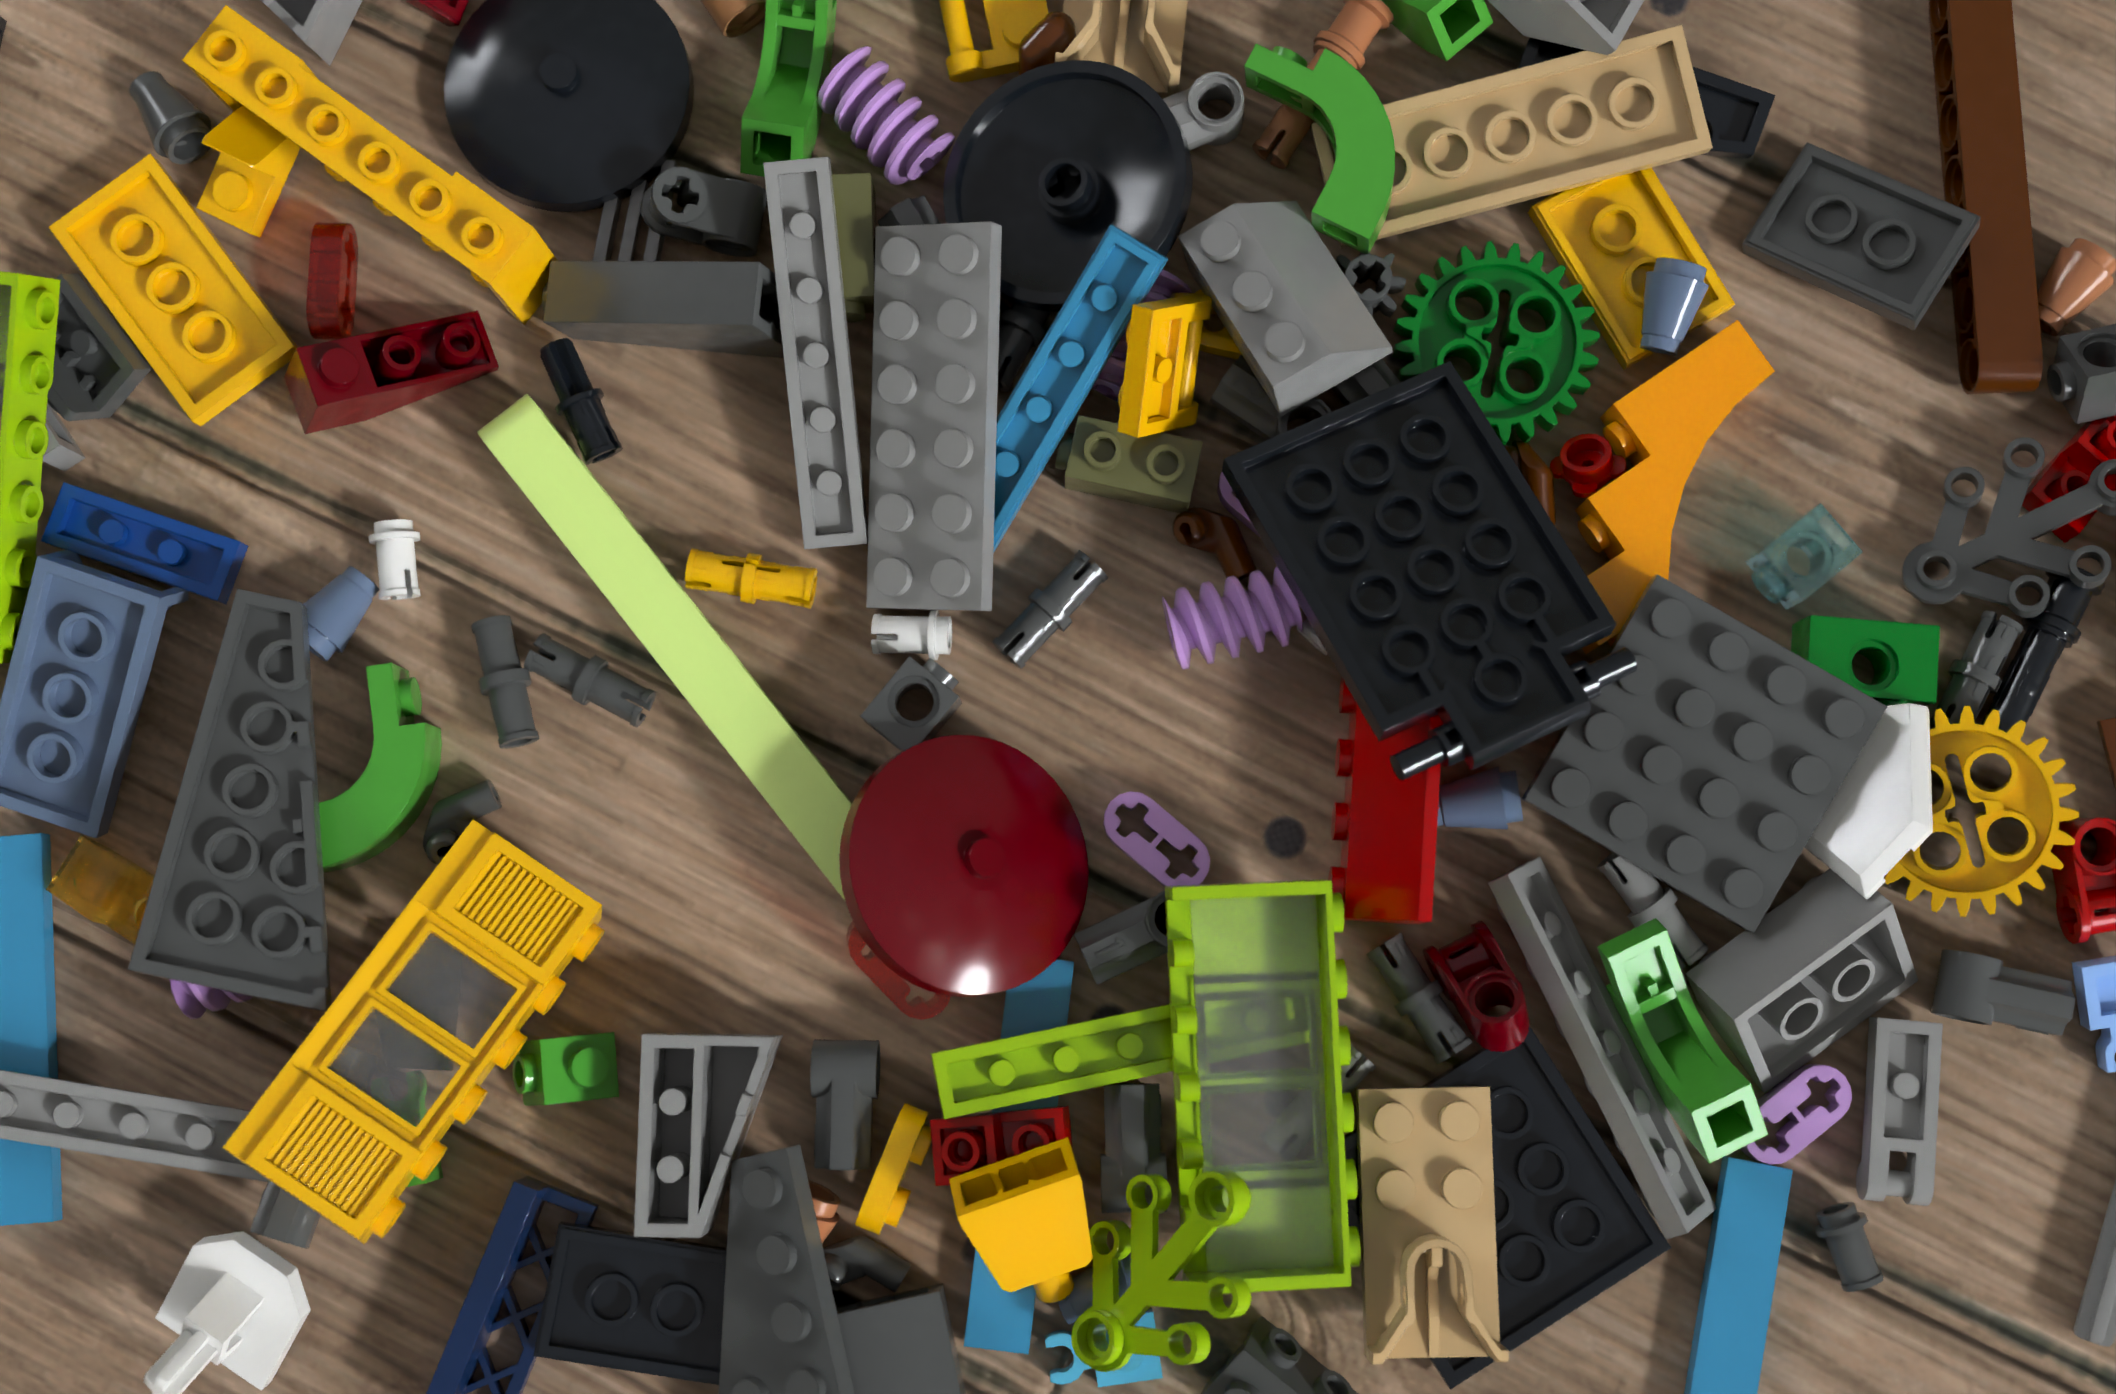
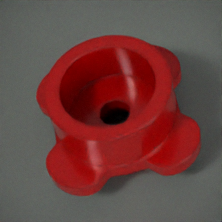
(1587, 464)

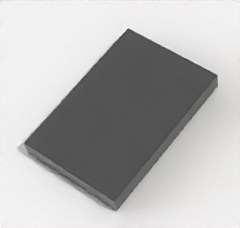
(1861, 235)

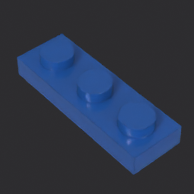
(144, 543)

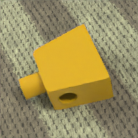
(1027, 1219)

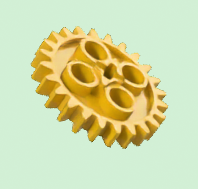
(2026, 796)

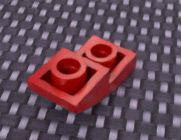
(2072, 470)
(986, 1138)

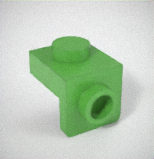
(567, 1069)

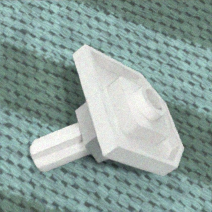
(231, 1308)

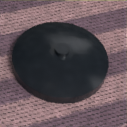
(568, 98)
(1060, 163)

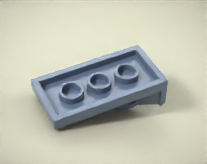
(76, 691)

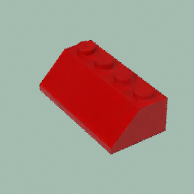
(1384, 825)

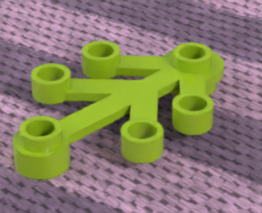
(1155, 1274)

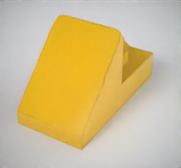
(247, 172)

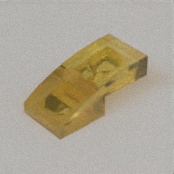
(103, 887)

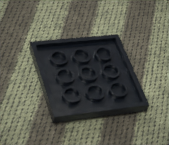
(1560, 1199)

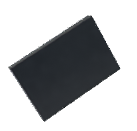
(634, 1303)

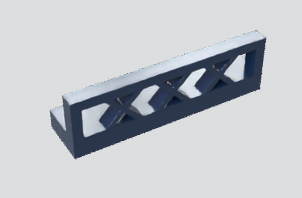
(493, 1286)

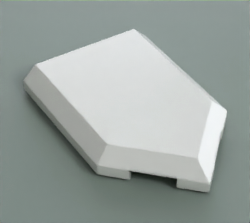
(1881, 803)

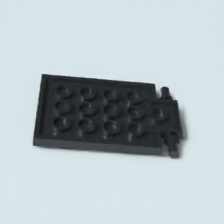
(1429, 571)

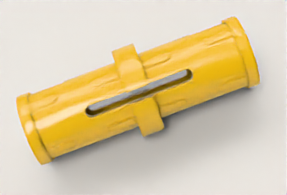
(751, 578)

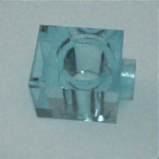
(1824, 544)

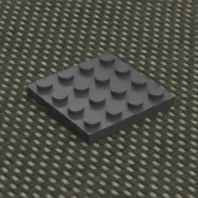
(1706, 754)

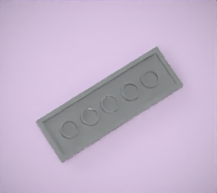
(934, 416)

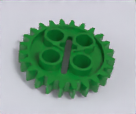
(1548, 356)

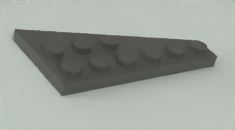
(243, 852)
(777, 1292)

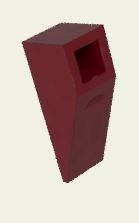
(385, 369)

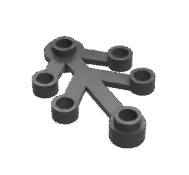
(2009, 537)

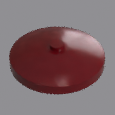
(964, 866)

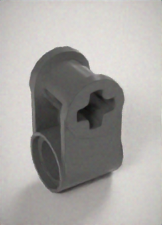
(716, 211)

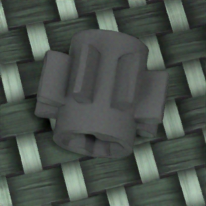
(1377, 269)

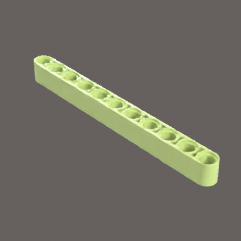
(672, 630)

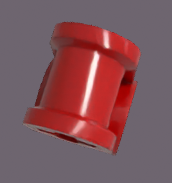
(2084, 884)

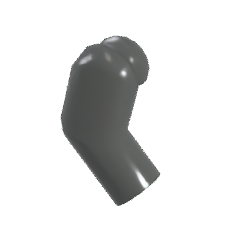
(454, 814)
(864, 1257)

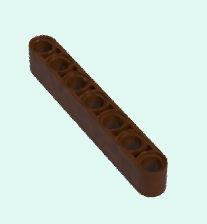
(1988, 177)

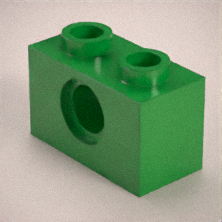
(1900, 654)

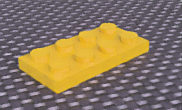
(174, 290)

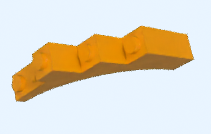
(1662, 434)

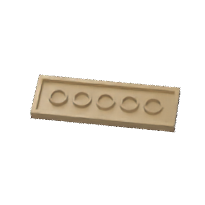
(1539, 130)

